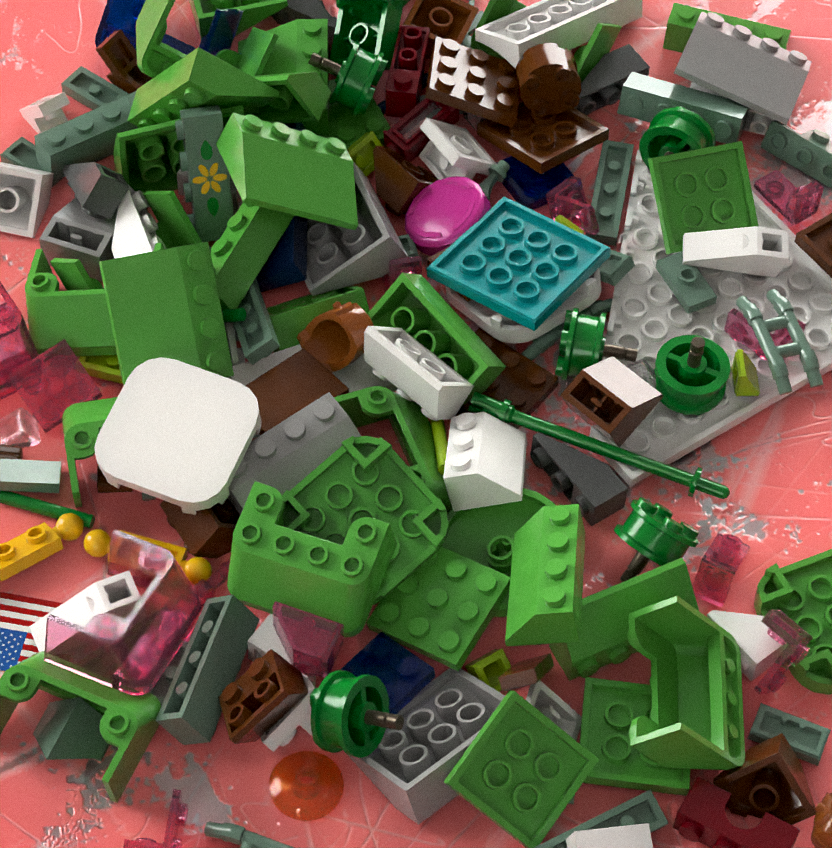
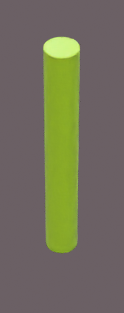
(440, 443)

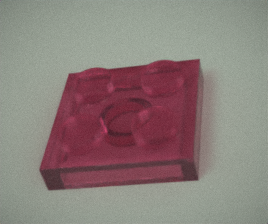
(53, 384)

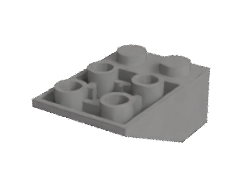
(79, 236)

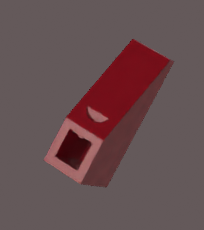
(407, 70)

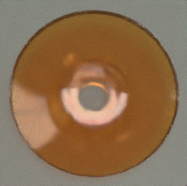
(301, 799)

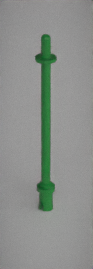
(507, 413)

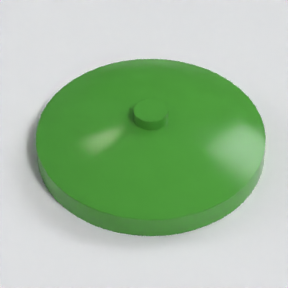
(489, 532)

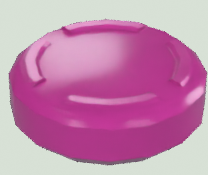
(444, 213)

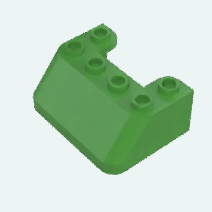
(304, 570)
(693, 689)

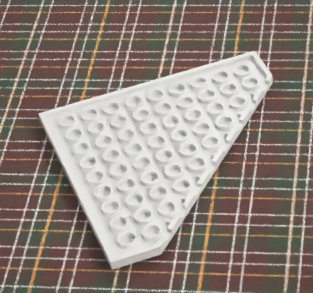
(649, 315)

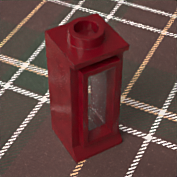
(406, 135)

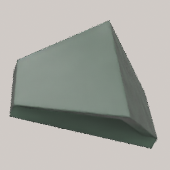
(70, 731)

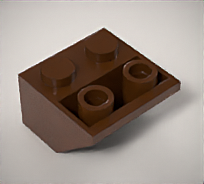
(611, 399)
(261, 697)

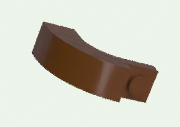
(122, 61)

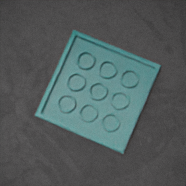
(518, 263)

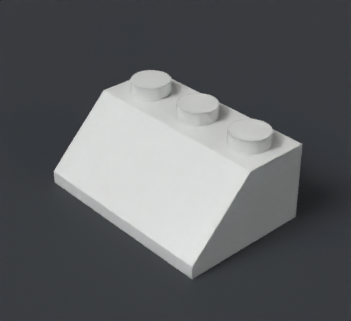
(23, 198)
(415, 372)
(484, 461)

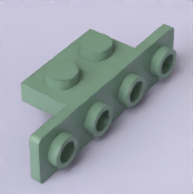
(806, 151)

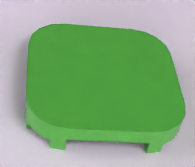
(372, 482)
(805, 596)

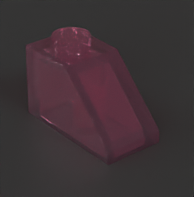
(308, 639)

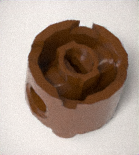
(548, 79)

